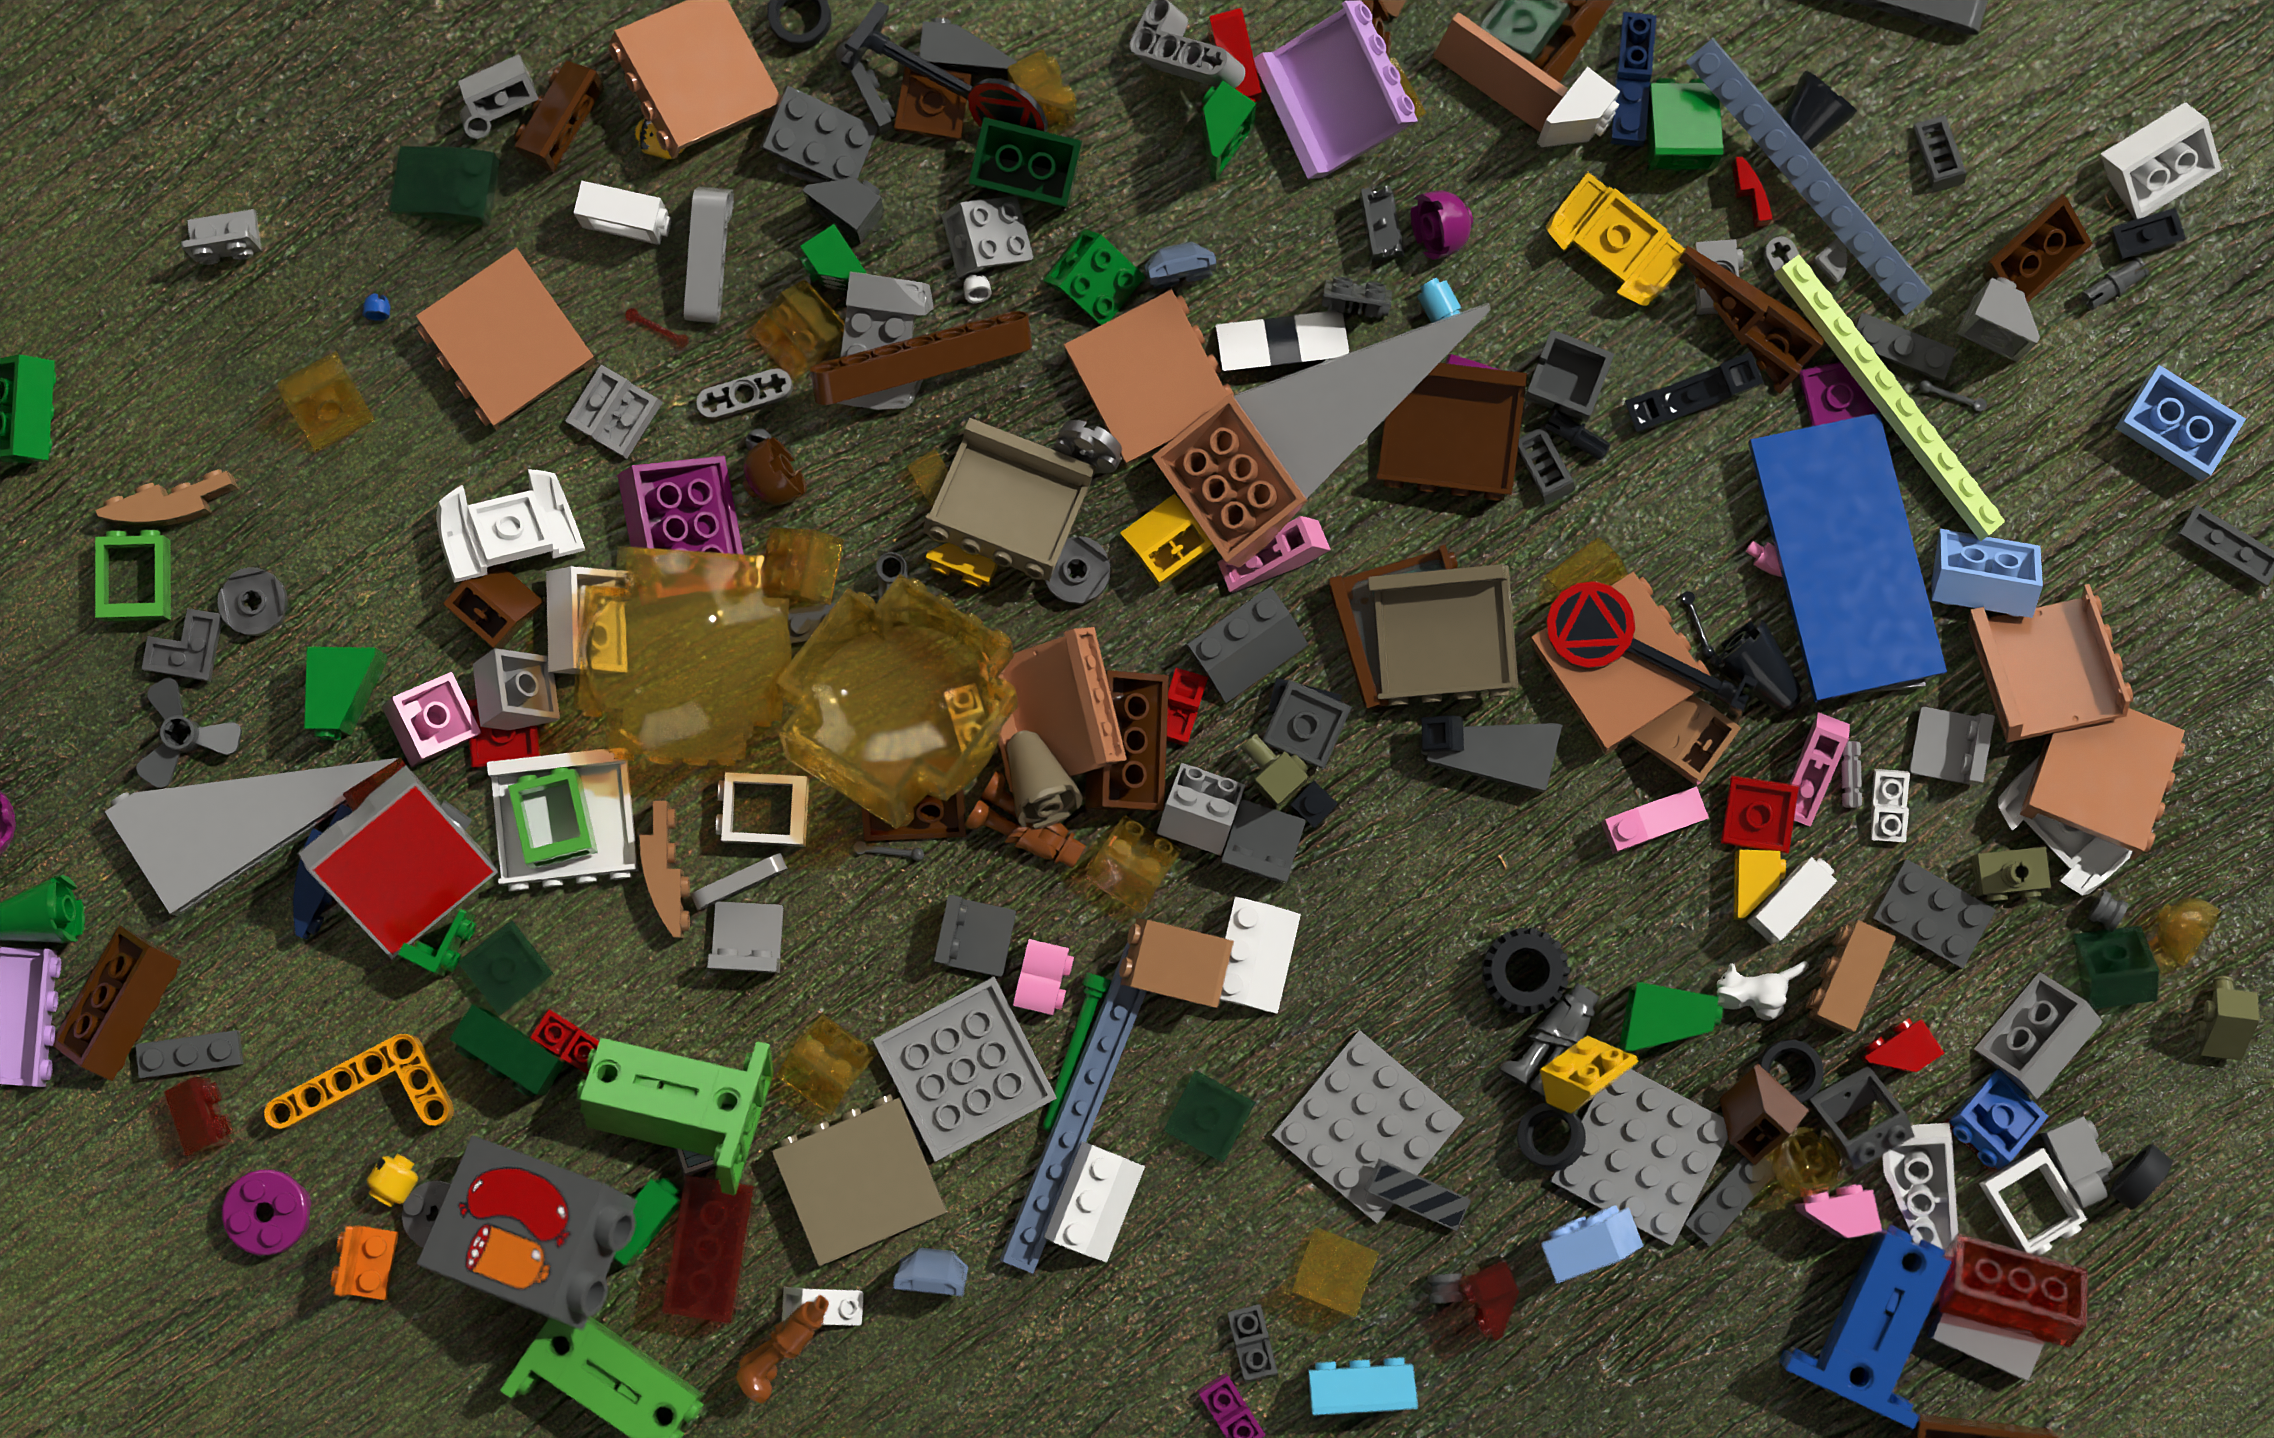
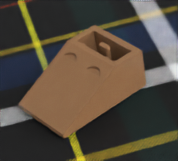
(1689, 738)

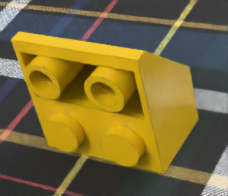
(1167, 540)
(1583, 1073)

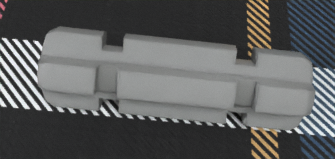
(1851, 775)

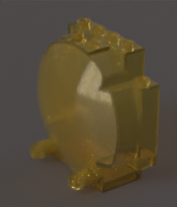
(681, 655)
(897, 699)

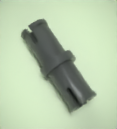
(2115, 283)

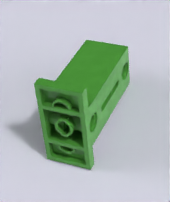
(678, 1101)
(607, 1379)

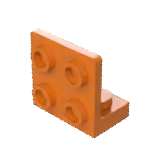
(364, 1262)

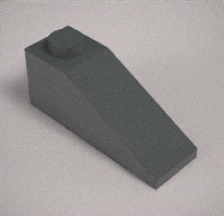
(959, 50)

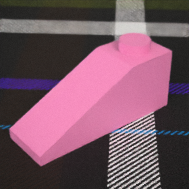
(1291, 548)
(1818, 764)
(1654, 819)

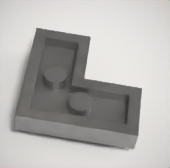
(191, 656)

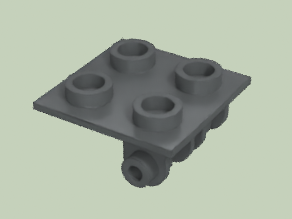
(1373, 294)

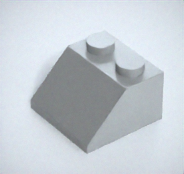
(514, 690)

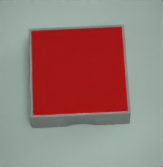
(398, 862)

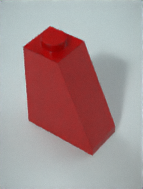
(1230, 33)

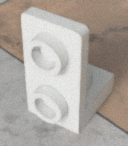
(843, 1309)

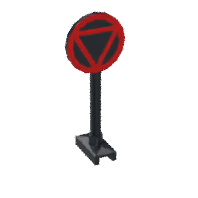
(987, 99)
(1596, 626)

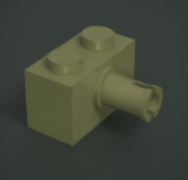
(1279, 774)
(2011, 872)
(2227, 1021)

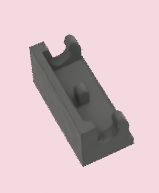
(1381, 224)

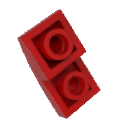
(565, 1039)

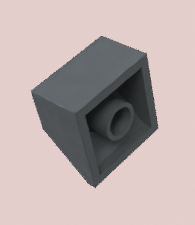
(847, 204)

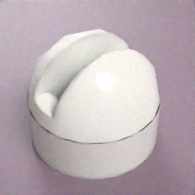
(977, 288)

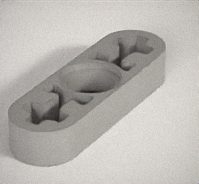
(766, 380)
(739, 881)

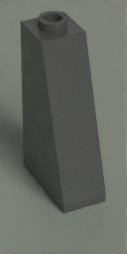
(1504, 754)

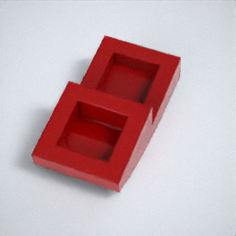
(1748, 184)
(1183, 704)

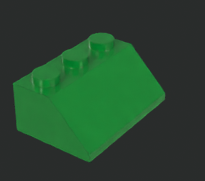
(1226, 124)
(26, 408)

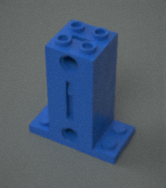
(1877, 1325)

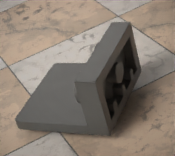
(1263, 842)
(975, 936)

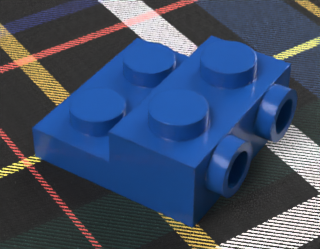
(1997, 1120)

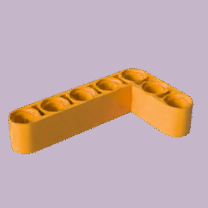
(362, 1079)

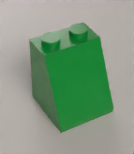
(1683, 126)
(339, 688)
(1665, 1015)

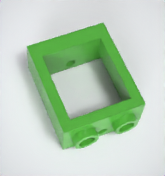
(133, 611)
(561, 850)

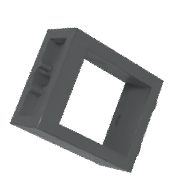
(1862, 1090)

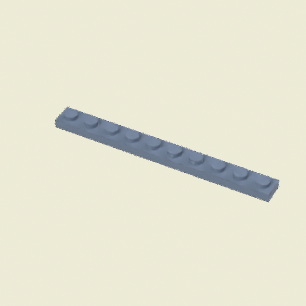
(1809, 176)
(1073, 1121)

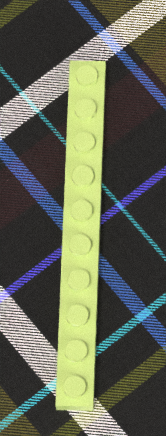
(1889, 397)

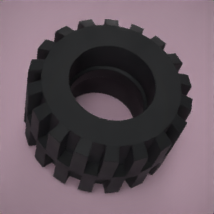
(1555, 971)

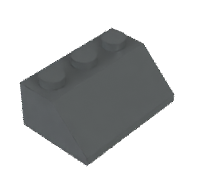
(1247, 644)

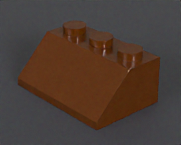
(559, 115)
(2041, 249)
(931, 820)

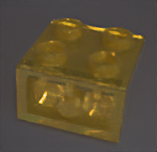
(1334, 1271)

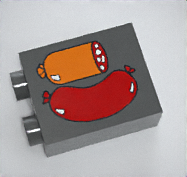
(529, 1233)

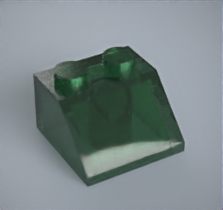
(2116, 967)

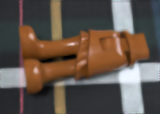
(1046, 842)
(787, 1341)

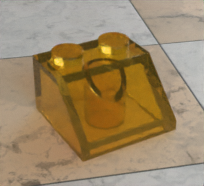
(325, 401)

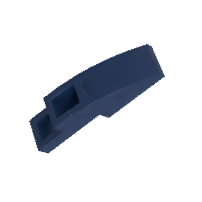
(1633, 78)
(309, 894)

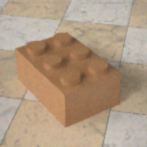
(1849, 976)

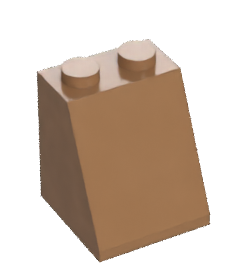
(1176, 962)

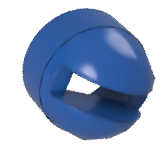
(376, 308)

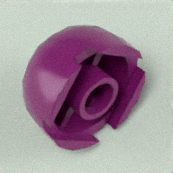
(1441, 223)

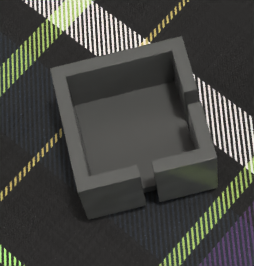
(1569, 375)

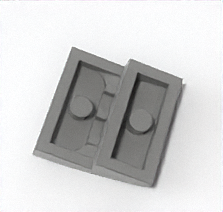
(613, 411)

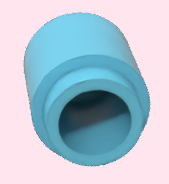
(1438, 300)

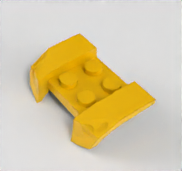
(1617, 238)

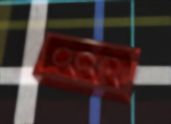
(709, 1250)
(2014, 1291)

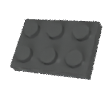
(818, 136)
(1933, 914)

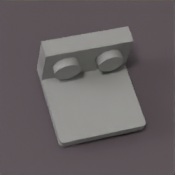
(986, 234)
(223, 236)
(1951, 746)
(747, 937)

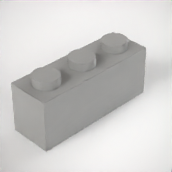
(1994, 1346)

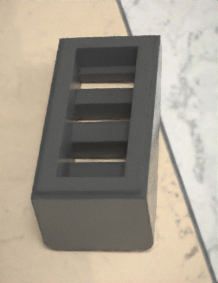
(1947, 173)
(1557, 489)

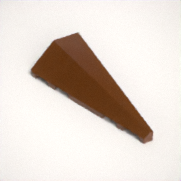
(1570, 37)
(1770, 330)

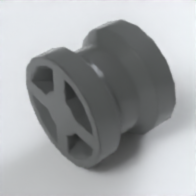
(2107, 910)
(1445, 1288)

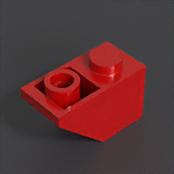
(1906, 1050)

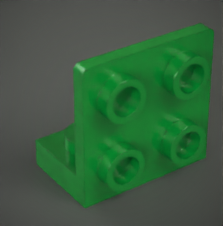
(1095, 276)
(447, 956)

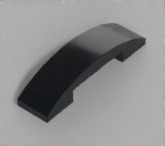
(1694, 393)

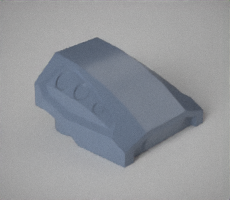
(1179, 261)
(932, 1272)

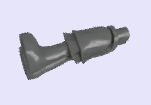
(1560, 1028)

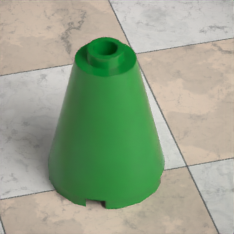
(43, 913)

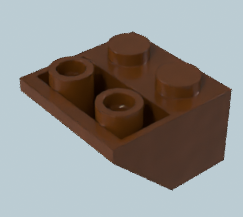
(494, 605)
(1759, 1114)

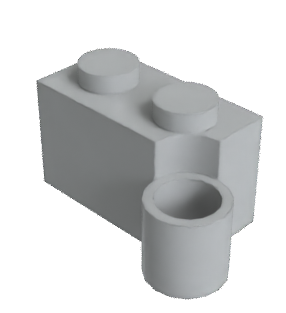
(494, 94)
(2079, 1159)

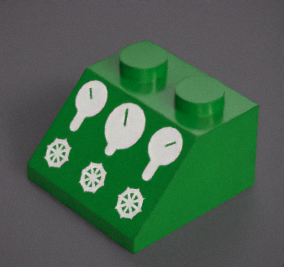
(830, 259)

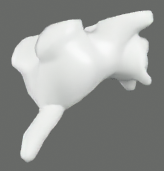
(1763, 993)

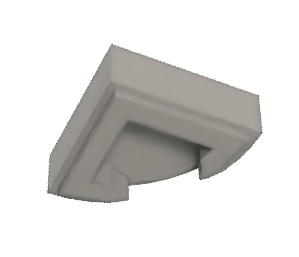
(1833, 260)

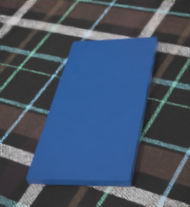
(1847, 557)

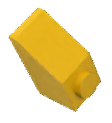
(1755, 878)

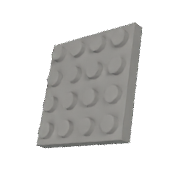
(964, 1069)
(1365, 1112)
(1645, 1154)

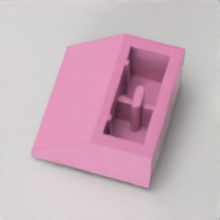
(1845, 1214)

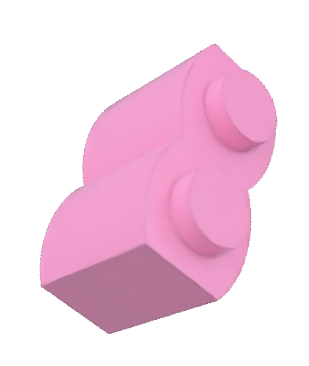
(1042, 977)

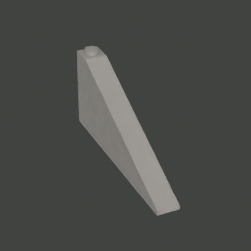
(1332, 407)
(212, 832)

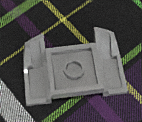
(881, 314)

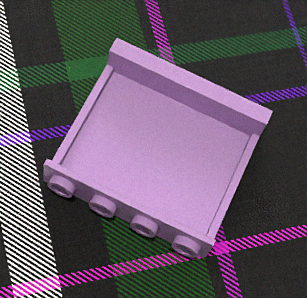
(1336, 90)
(26, 1014)

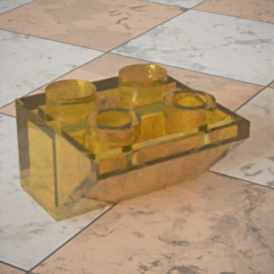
(1042, 80)
(798, 329)
(801, 565)
(1132, 864)
(826, 1064)

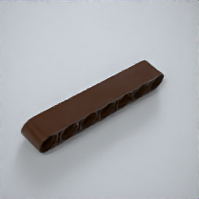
(921, 357)

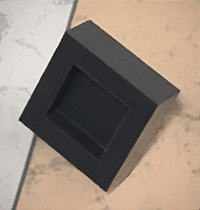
(1314, 804)

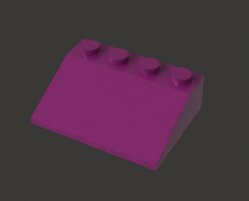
(681, 506)

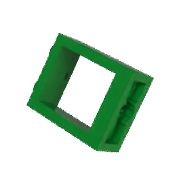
(652, 1211)

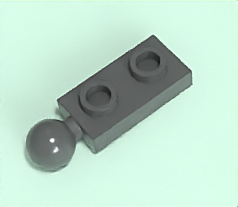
(866, 84)

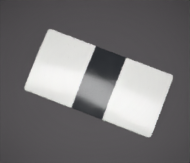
(1282, 340)

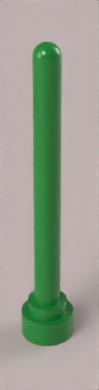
(1094, 989)

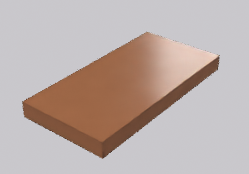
(1499, 71)

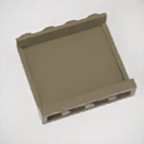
(1009, 500)
(1445, 634)
(858, 1180)

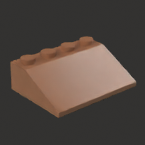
(1231, 481)

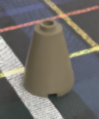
(1039, 782)

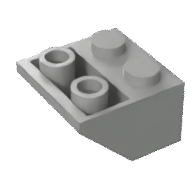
(1201, 809)

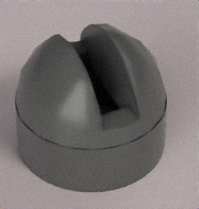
(758, 433)

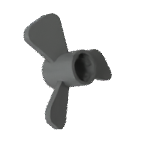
(161, 763)

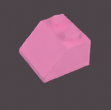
(431, 719)

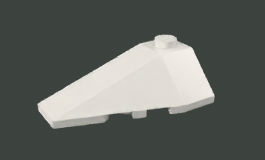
(1925, 1183)

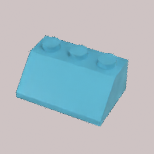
(1362, 1387)

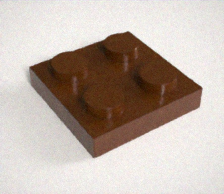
(930, 108)

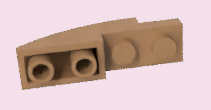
(156, 508)
(664, 884)

